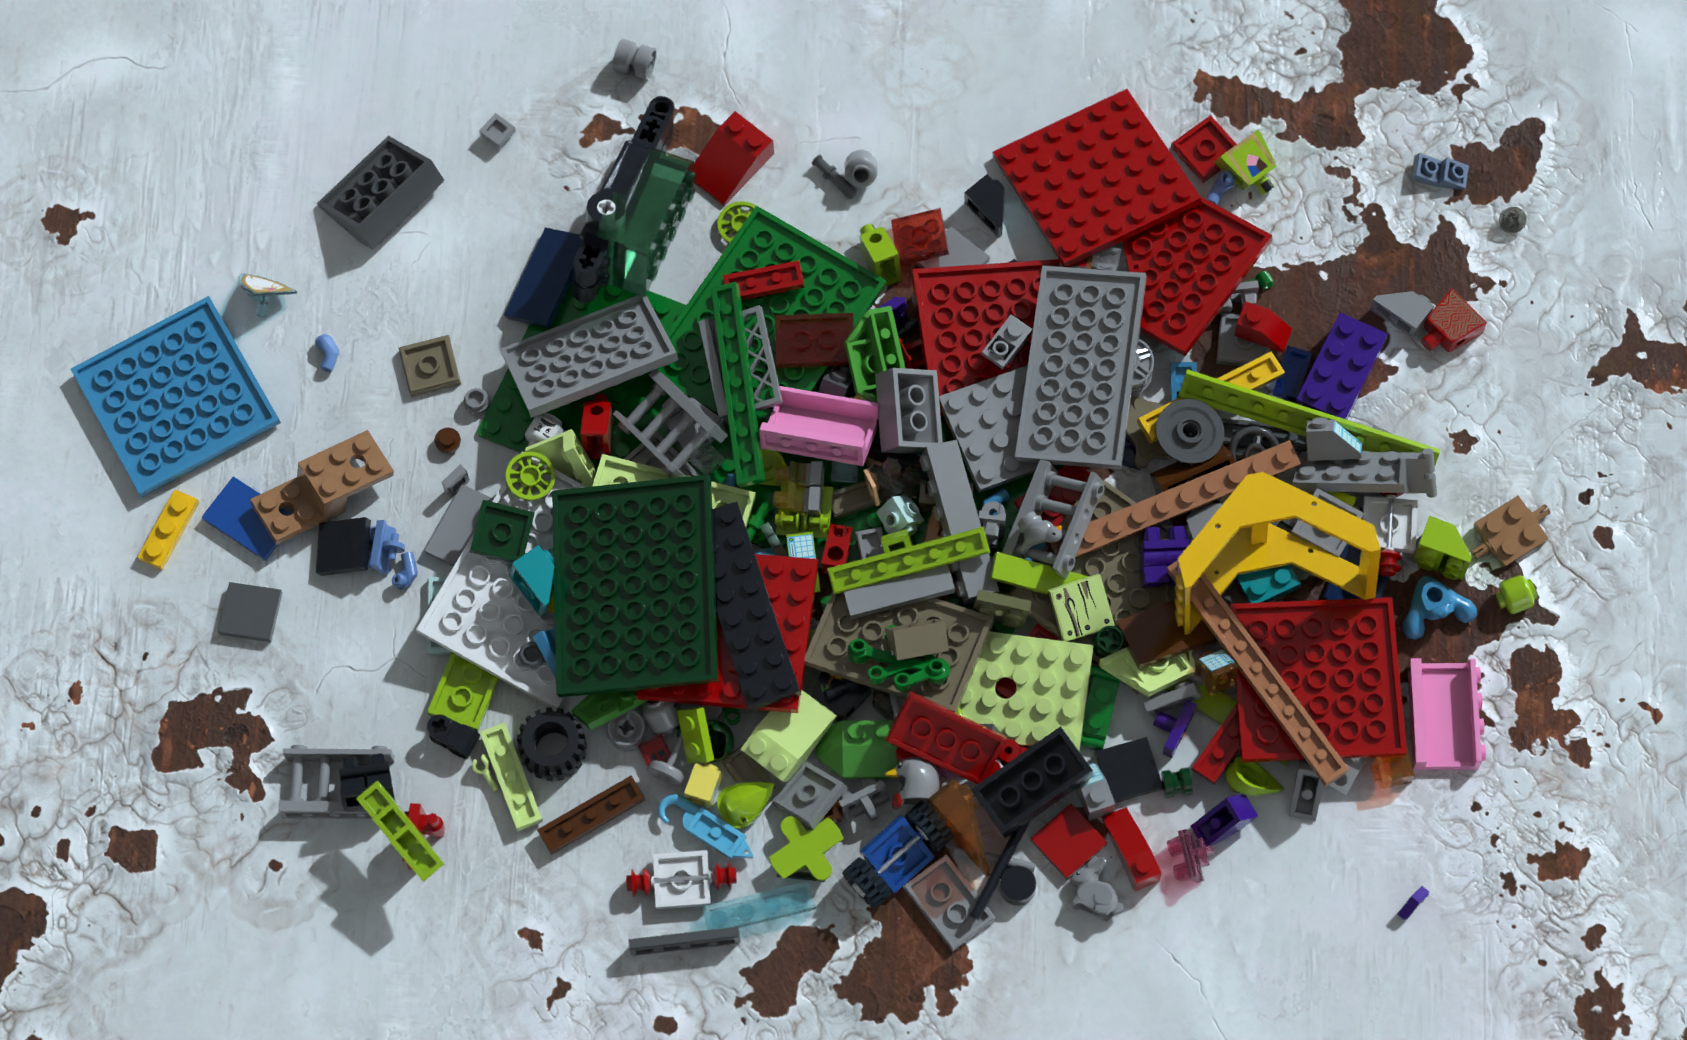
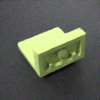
(567, 456)

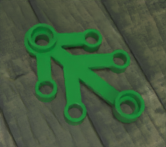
(860, 652)

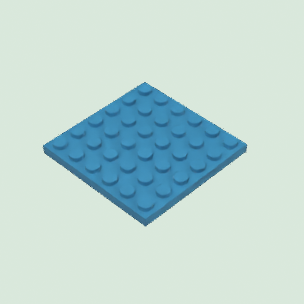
(175, 396)

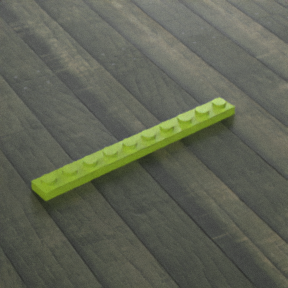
(1286, 414)

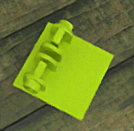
(798, 523)

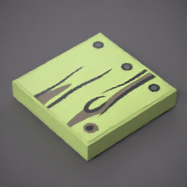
(1081, 607)

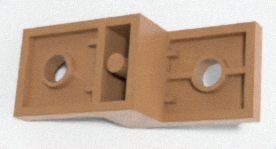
(321, 487)

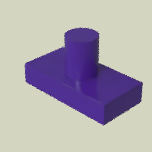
(1175, 726)

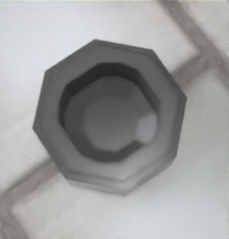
(530, 655)

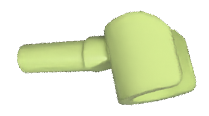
(485, 771)

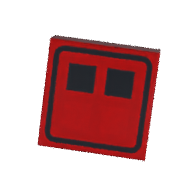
(655, 750)

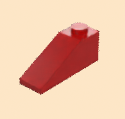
(1132, 849)

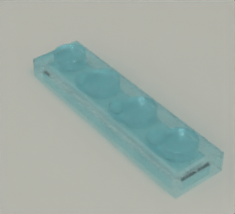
(760, 907)

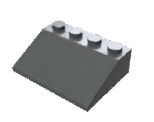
(381, 191)

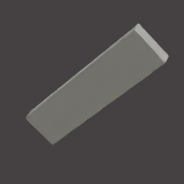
(899, 592)

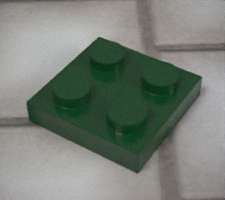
(501, 531)

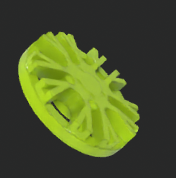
(737, 220)
(530, 476)

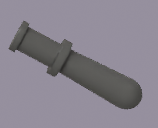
(831, 173)

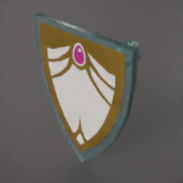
(261, 289)

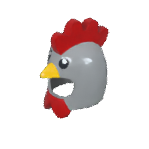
(917, 778)

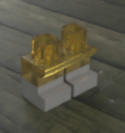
(804, 488)

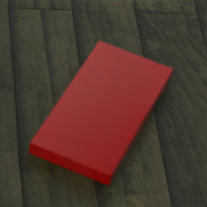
(945, 738)

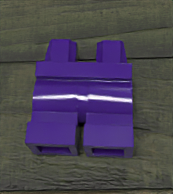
(1159, 554)

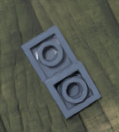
(1440, 173)

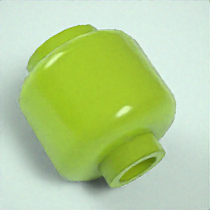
(1516, 594)

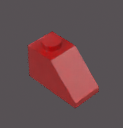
(1262, 327)

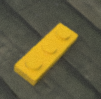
(168, 529)

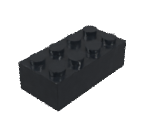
(1032, 782)

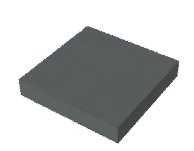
(250, 612)

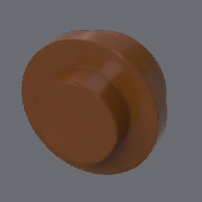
(447, 440)

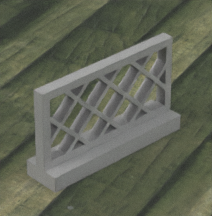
(712, 353)

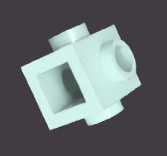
(900, 514)

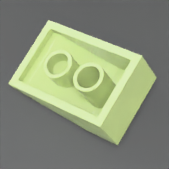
(787, 739)

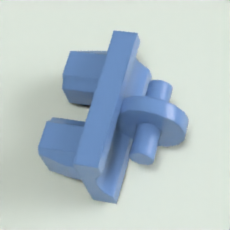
(384, 546)

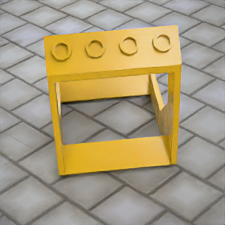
(1252, 544)

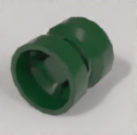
(1111, 637)
(1177, 782)

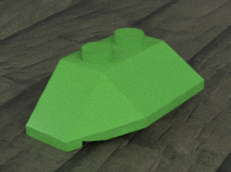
(873, 349)
(858, 749)

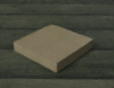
(429, 365)

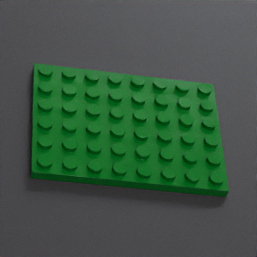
(830, 285)

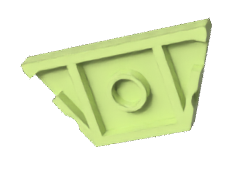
(1150, 678)

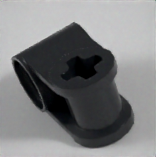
(457, 737)

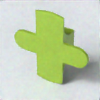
(806, 848)

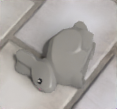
(1093, 894)

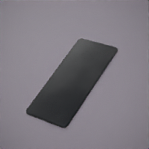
(802, 876)

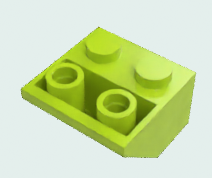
(1442, 550)

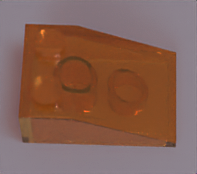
(959, 812)

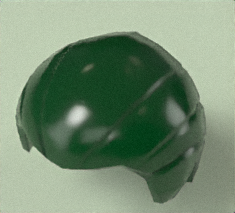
(721, 739)

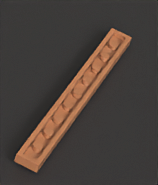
(1182, 498)
(1264, 680)

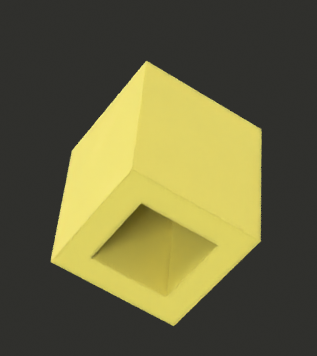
(703, 784)

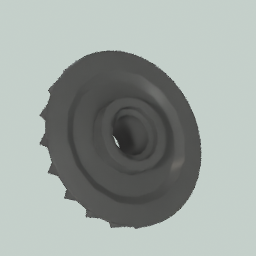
(1192, 417)

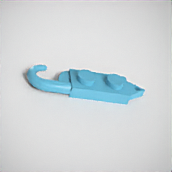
(708, 828)

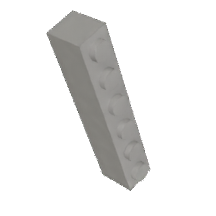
(957, 514)

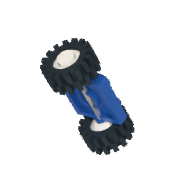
(897, 854)

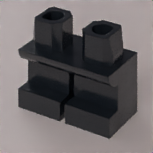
(357, 778)

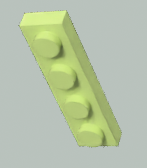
(511, 776)

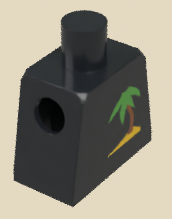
(843, 704)

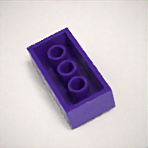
(1342, 367)

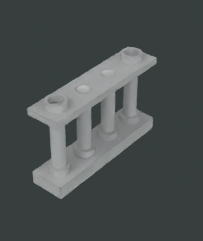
(692, 415)
(1037, 500)
(322, 806)

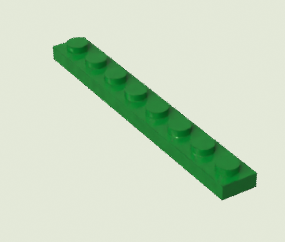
(738, 385)

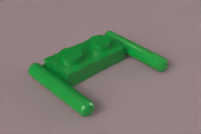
(1099, 708)

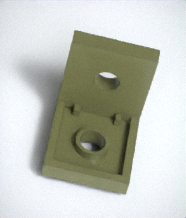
(1002, 607)

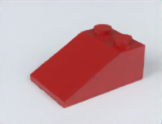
(732, 158)

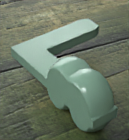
(773, 540)

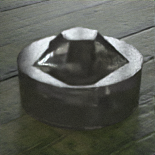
(1512, 219)

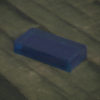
(1295, 367)

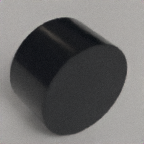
(1017, 885)

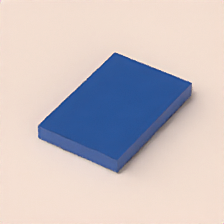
(237, 519)

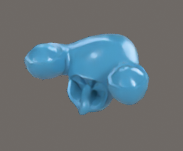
(1435, 601)

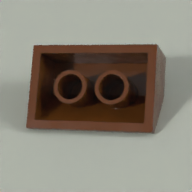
(1178, 474)

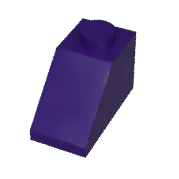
(1224, 819)

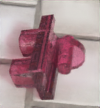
(1185, 845)

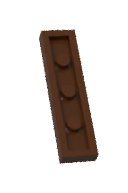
(591, 815)

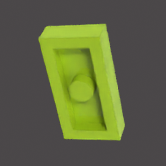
(695, 735)

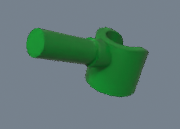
(1264, 280)

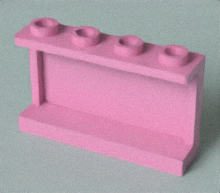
(821, 426)
(1445, 715)

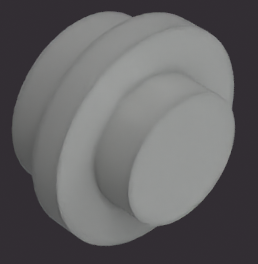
(476, 401)

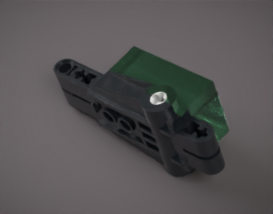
(635, 210)

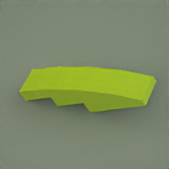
(400, 831)

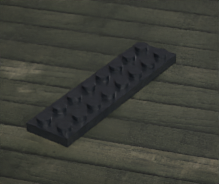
(748, 615)

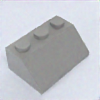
(908, 410)

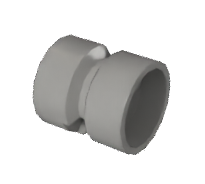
(635, 59)

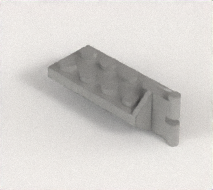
(1373, 473)

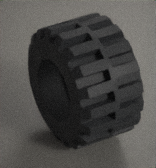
(548, 723)

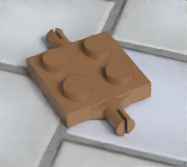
(1510, 531)

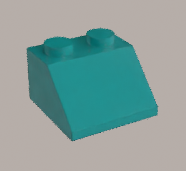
(534, 578)

